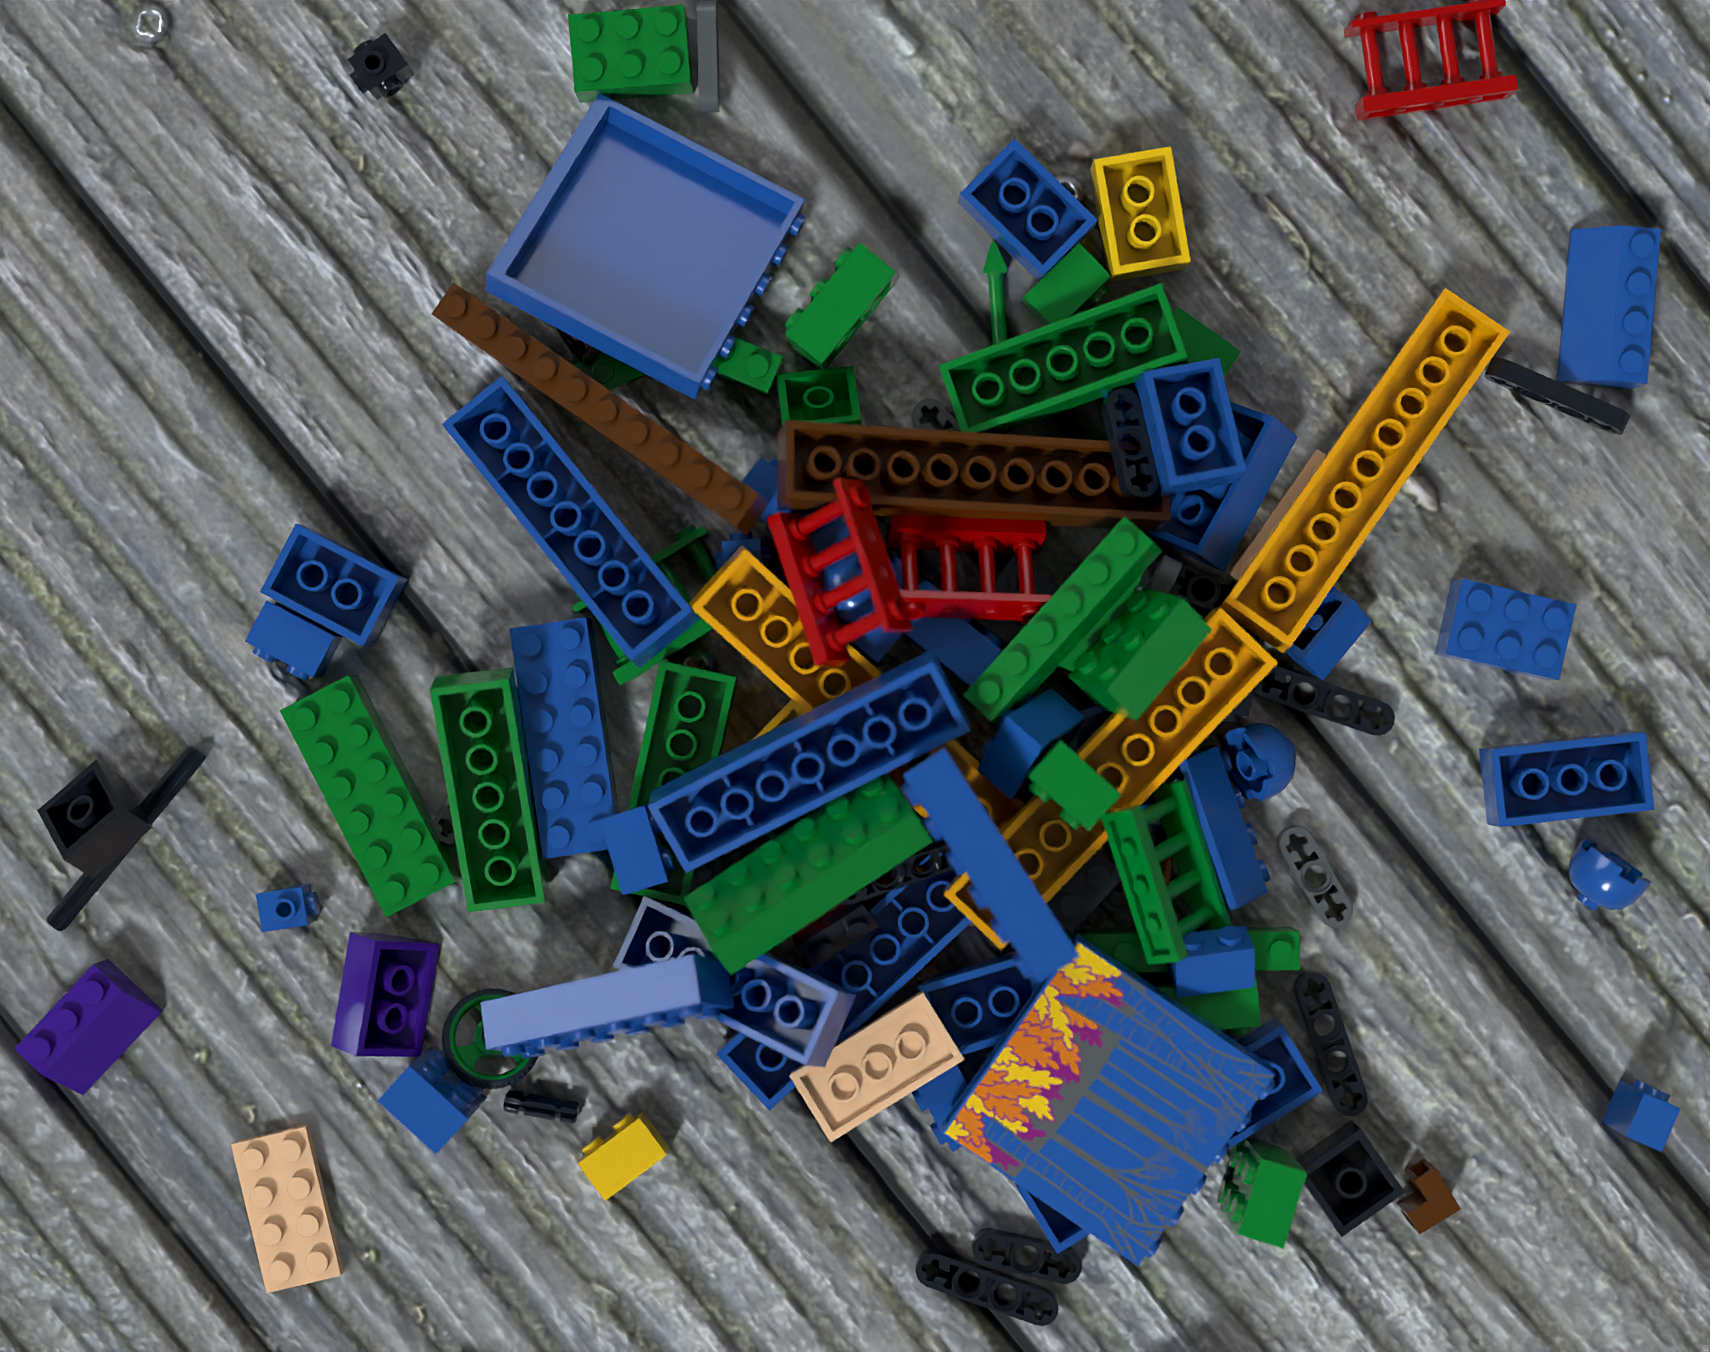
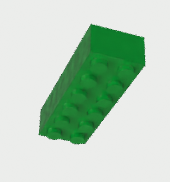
(1063, 363)
(681, 733)
(489, 789)
(370, 794)
(806, 871)

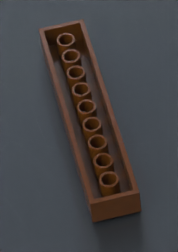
(961, 475)

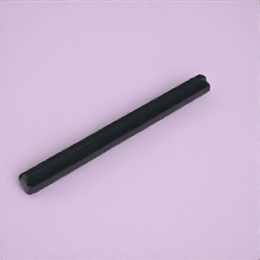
(152, 807)

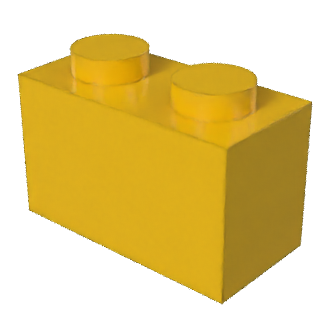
(623, 1154)

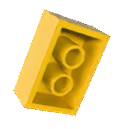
(1140, 214)

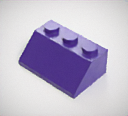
(384, 995)
(89, 1028)

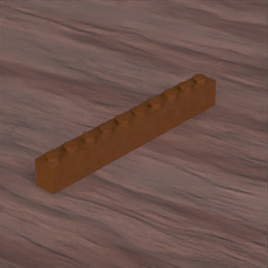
(601, 409)

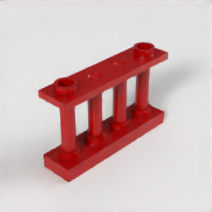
(1416, 94)
(968, 535)
(805, 576)

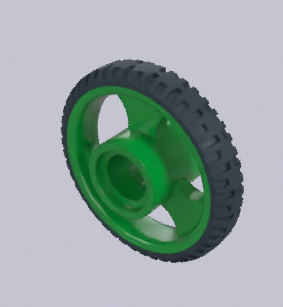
(463, 1058)

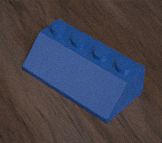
(1609, 306)
(1214, 519)
(1222, 825)

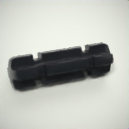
(541, 1106)

